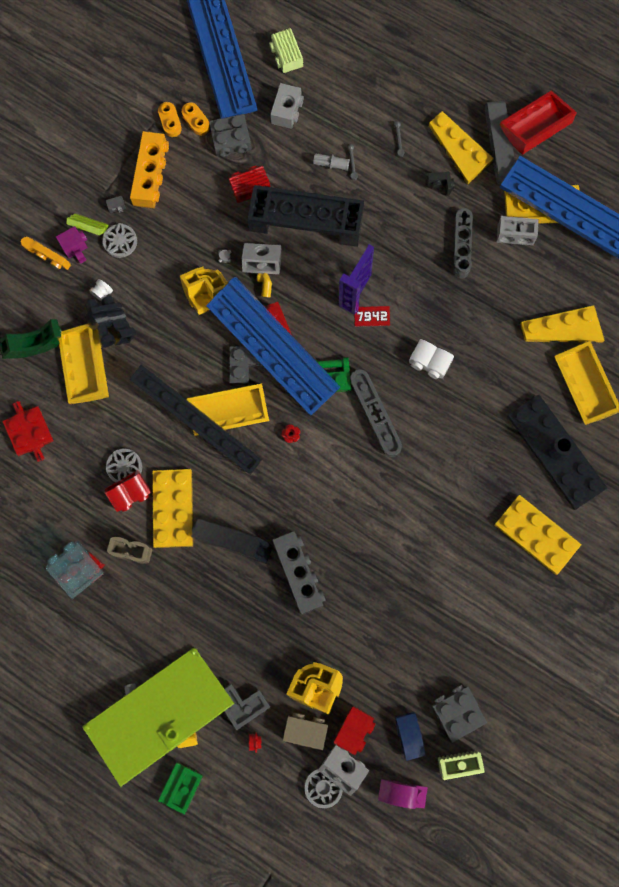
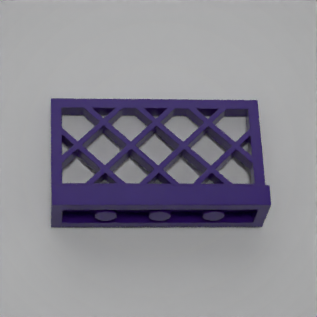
(352, 286)

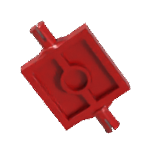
(28, 431)

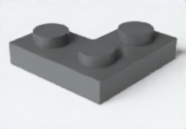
(240, 361)
(244, 711)

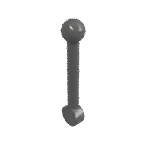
(400, 153)
(354, 175)

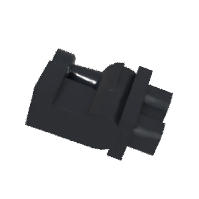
(111, 317)

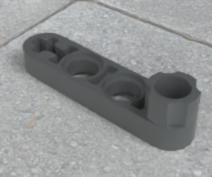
(462, 243)

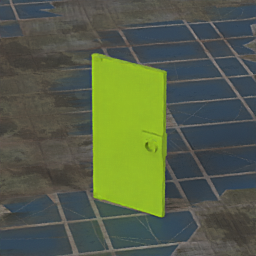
(157, 716)

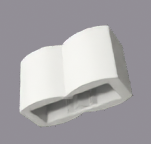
(431, 359)

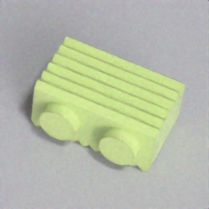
(287, 51)
(461, 765)

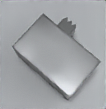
(116, 204)

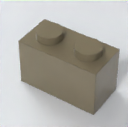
(305, 732)

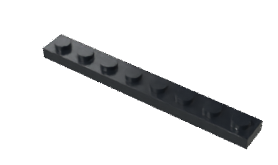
(195, 419)

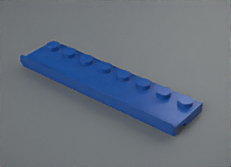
(222, 57)
(564, 204)
(273, 346)

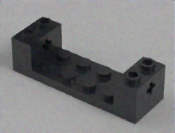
(306, 212)

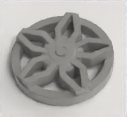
(119, 240)
(123, 465)
(323, 789)

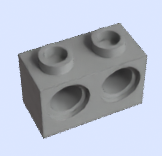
(517, 230)

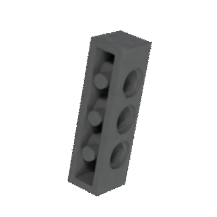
(283, 545)

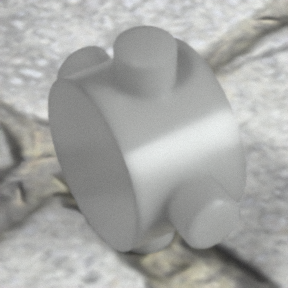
(224, 256)

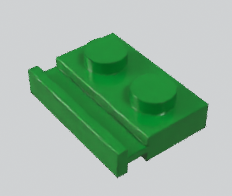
(180, 788)

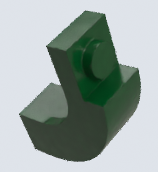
(31, 343)

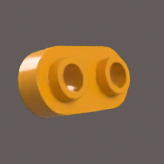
(195, 117)
(168, 118)

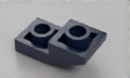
(410, 736)

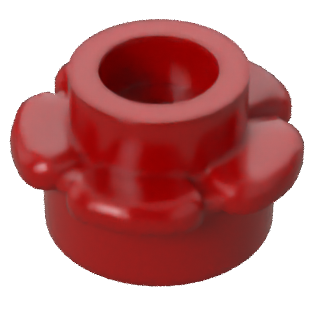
(291, 438)
(254, 742)

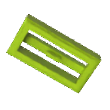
(87, 224)

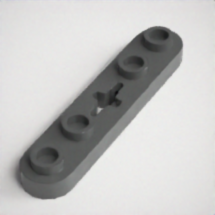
(384, 429)

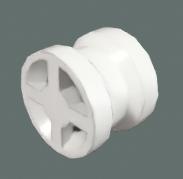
(101, 290)

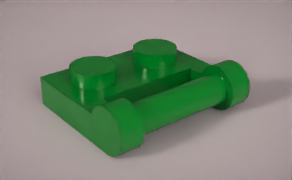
(340, 378)

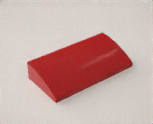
(537, 122)

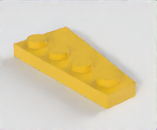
(464, 151)
(572, 325)

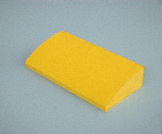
(83, 364)
(587, 383)
(234, 406)

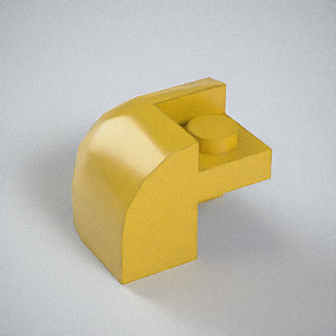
(202, 286)
(316, 686)

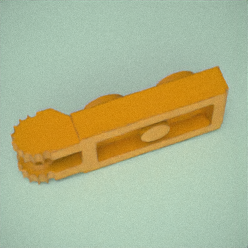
(44, 253)

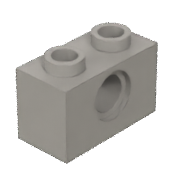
(286, 96)
(261, 258)
(332, 770)

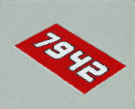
(373, 316)

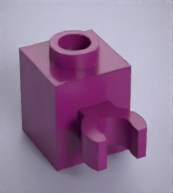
(73, 243)

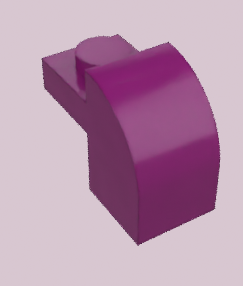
(402, 794)

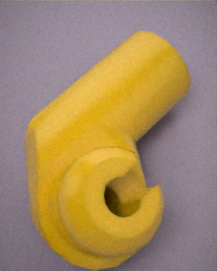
(267, 284)

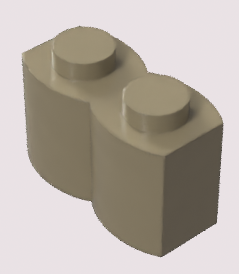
(134, 551)

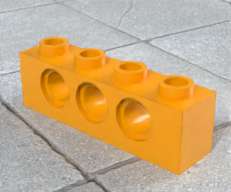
(150, 143)

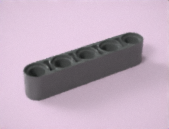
(500, 145)

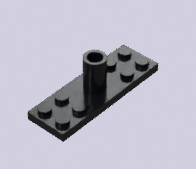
(567, 467)

